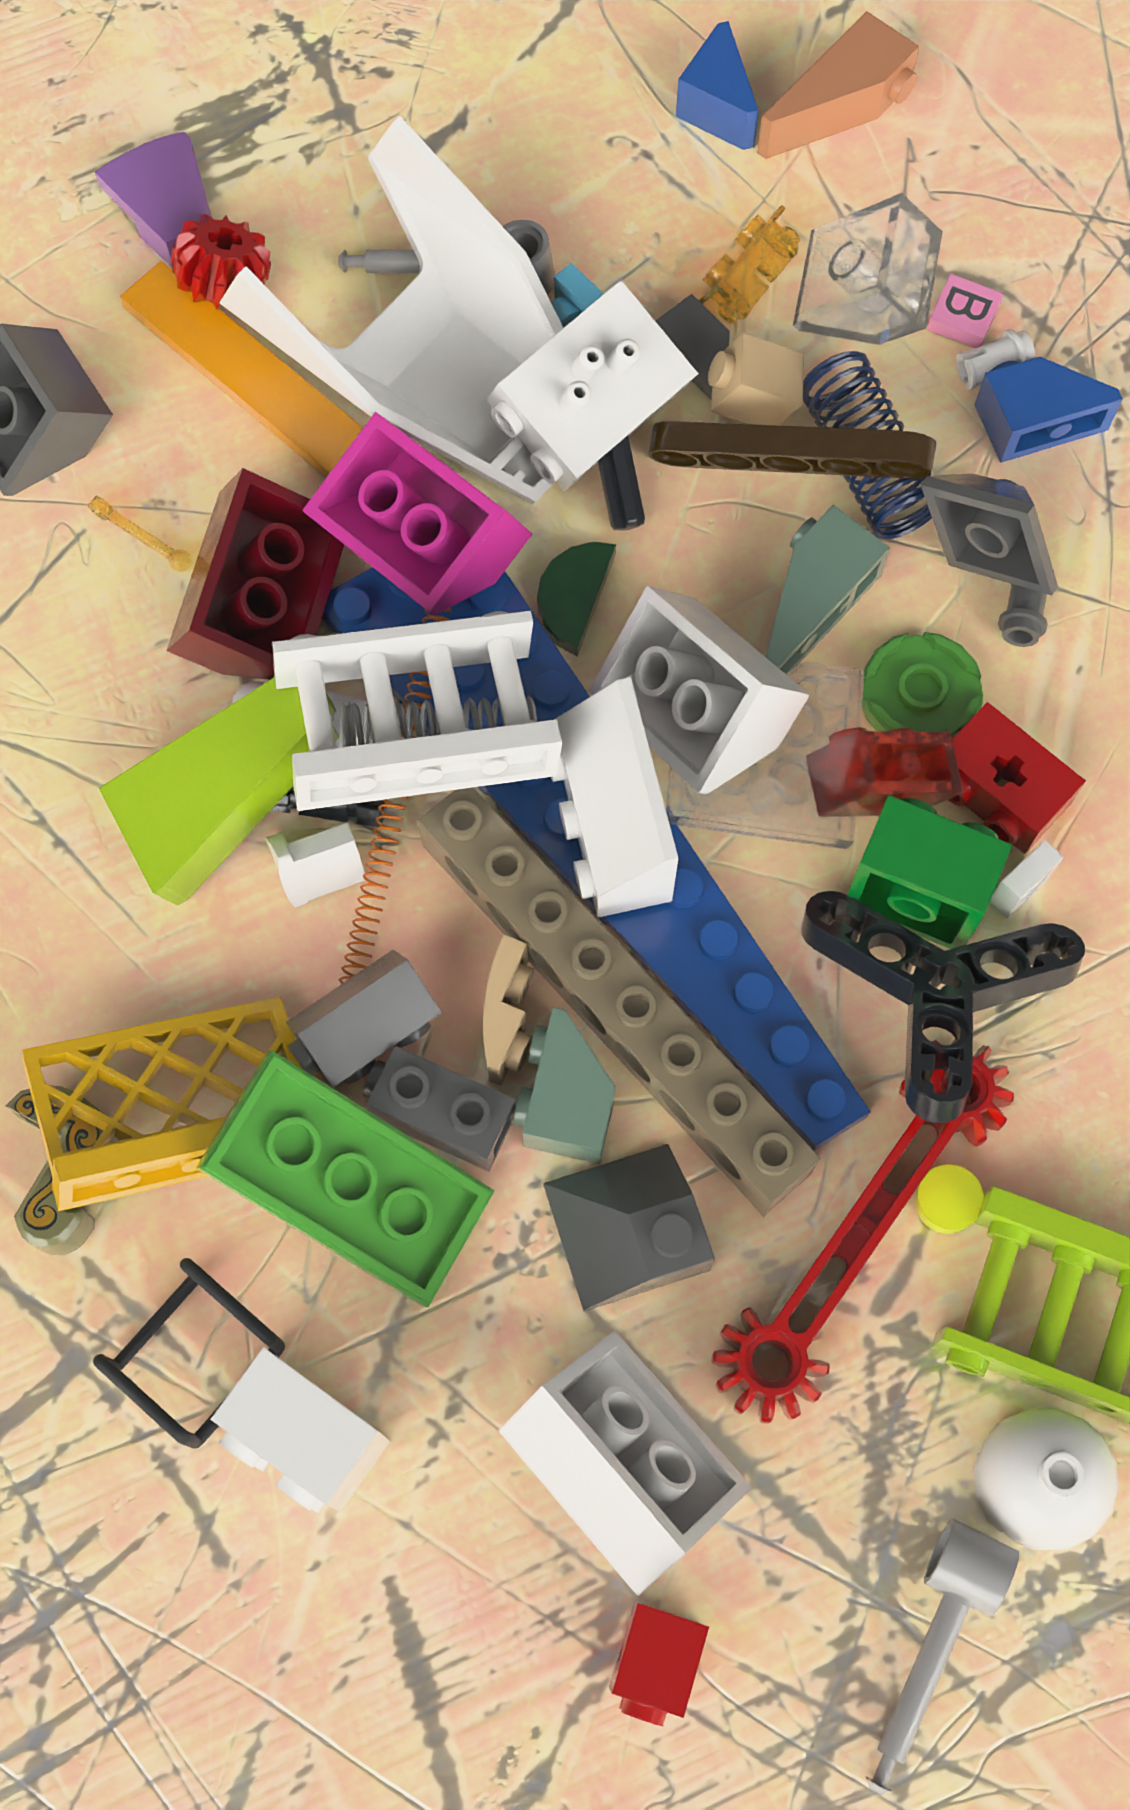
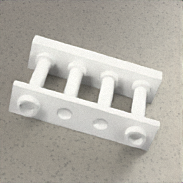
(422, 764)

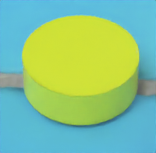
(948, 1199)

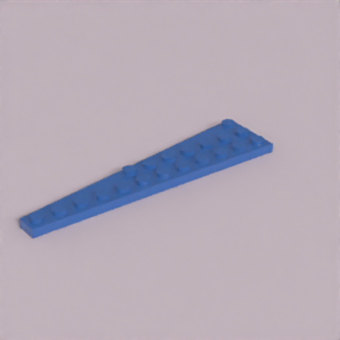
(688, 943)

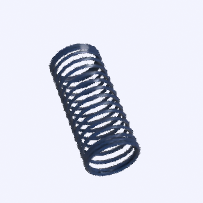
(896, 502)

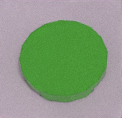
(921, 685)

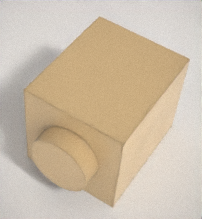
(756, 381)

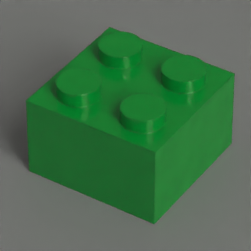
(929, 871)

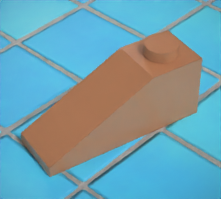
(843, 88)

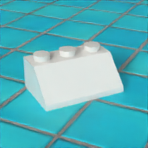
(700, 689)
(615, 804)
(625, 1461)

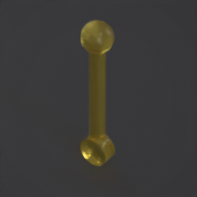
(179, 559)

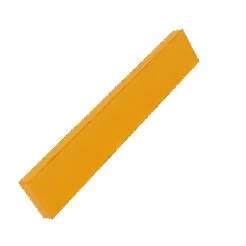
(242, 369)

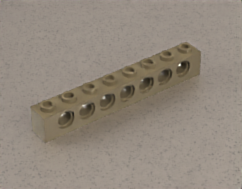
(618, 1000)

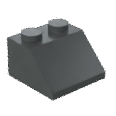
(46, 407)

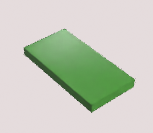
(346, 1179)

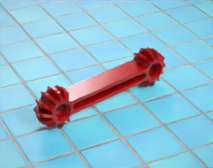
(854, 1243)

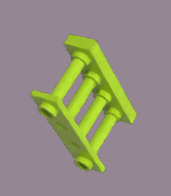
(1076, 1250)

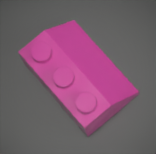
(415, 518)

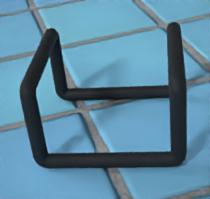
(112, 1367)

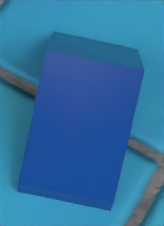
(717, 92)

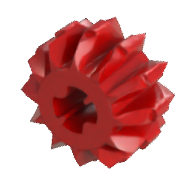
(213, 254)

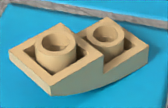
(503, 1024)

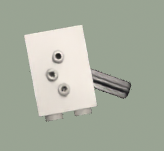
(589, 393)

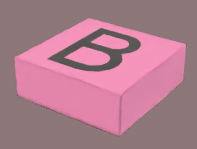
(965, 311)

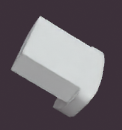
(316, 863)

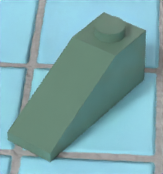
(827, 575)

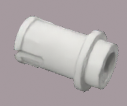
(976, 362)

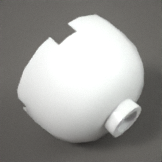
(1046, 1479)

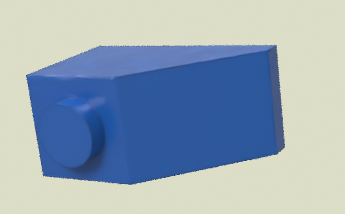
(1042, 406)

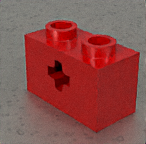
(1037, 785)
(657, 1664)

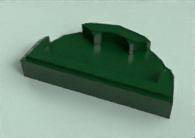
(572, 590)

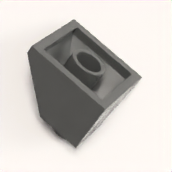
(990, 529)
(629, 1227)

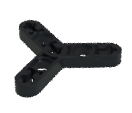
(952, 1006)

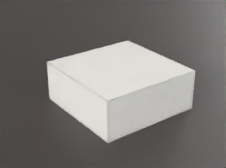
(1026, 879)

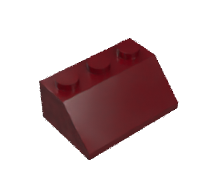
(255, 579)

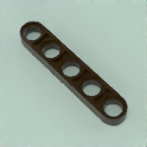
(793, 449)

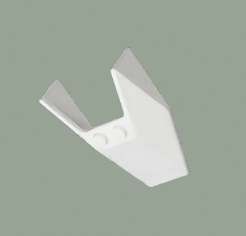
(447, 334)

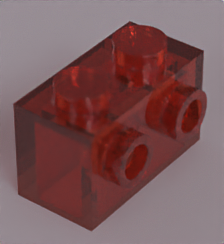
(866, 766)

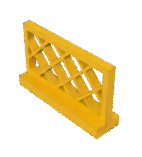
(151, 1159)

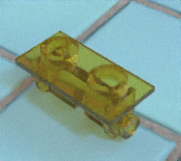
(764, 248)

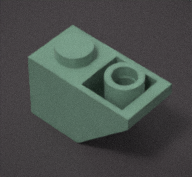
(570, 1096)

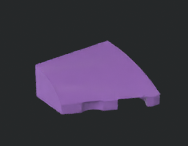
(157, 189)

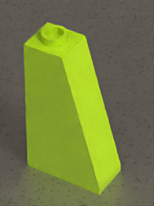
(209, 789)

